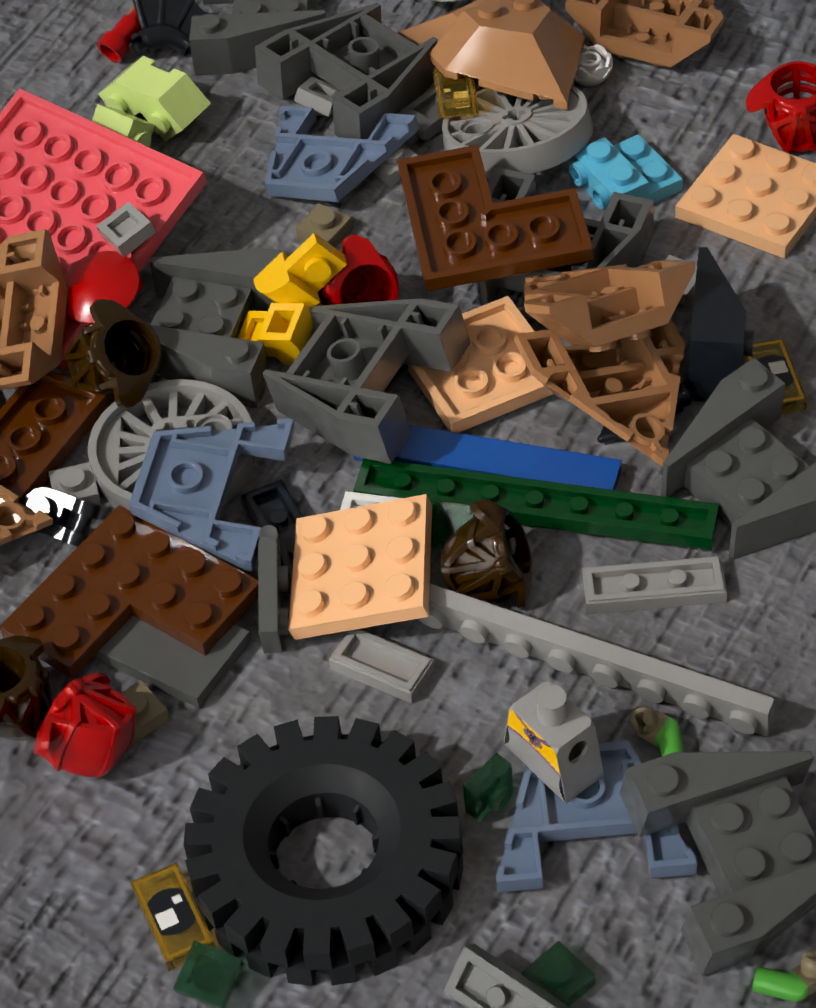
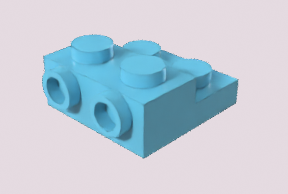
(623, 168)

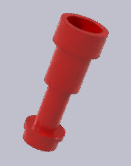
(116, 43)

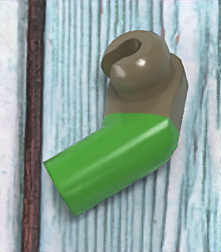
(657, 730)
(789, 986)

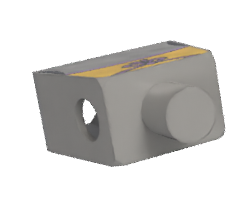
(554, 740)

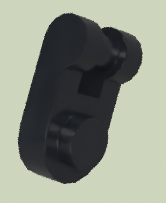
(59, 506)

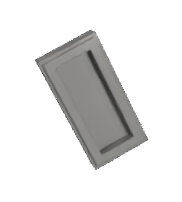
(382, 664)

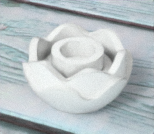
(594, 65)

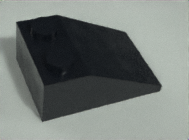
(717, 329)

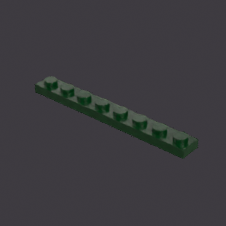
(552, 503)

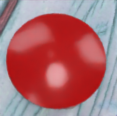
(100, 277)

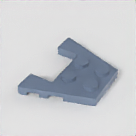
(326, 165)
(189, 478)
(592, 813)

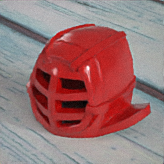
(792, 118)
(364, 278)
(87, 727)

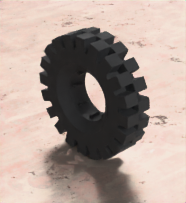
(311, 778)

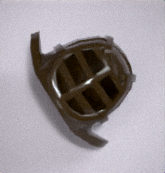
(107, 360)
(481, 559)
(23, 688)

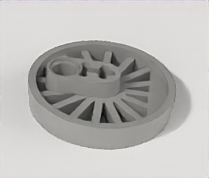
(521, 132)
(119, 455)

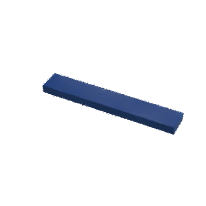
(507, 458)

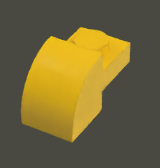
(302, 273)
(282, 329)

